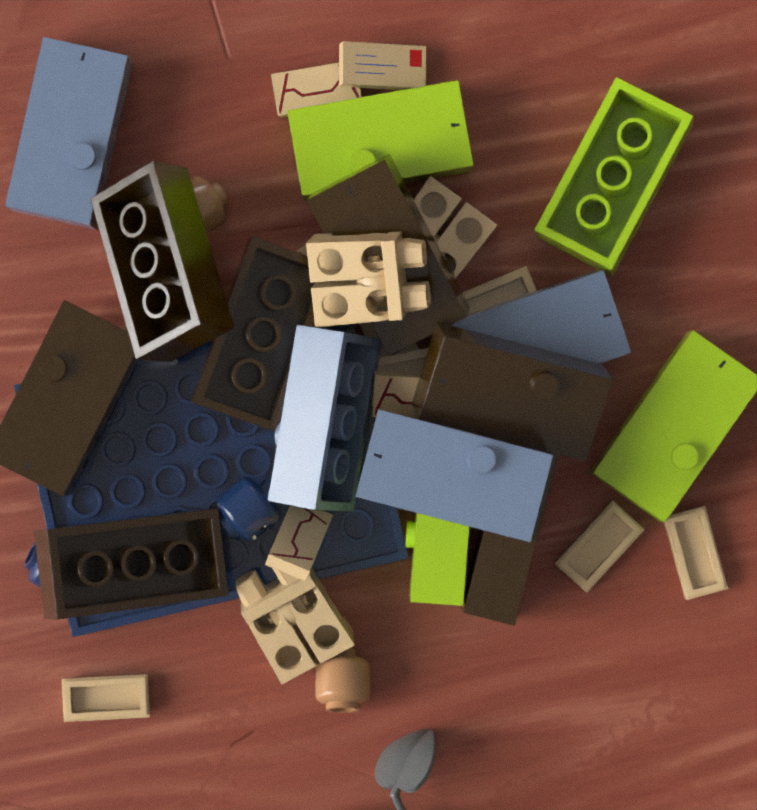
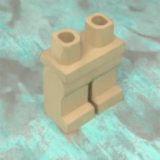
(465, 232)
(365, 277)
(277, 610)

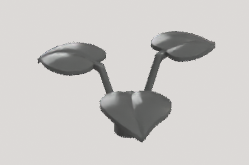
(406, 764)

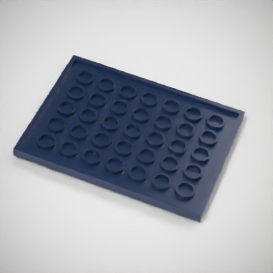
(180, 457)

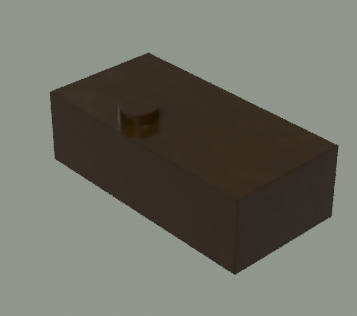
(380, 202)
(161, 262)
(251, 363)
(511, 391)
(66, 399)
(130, 563)
(502, 568)

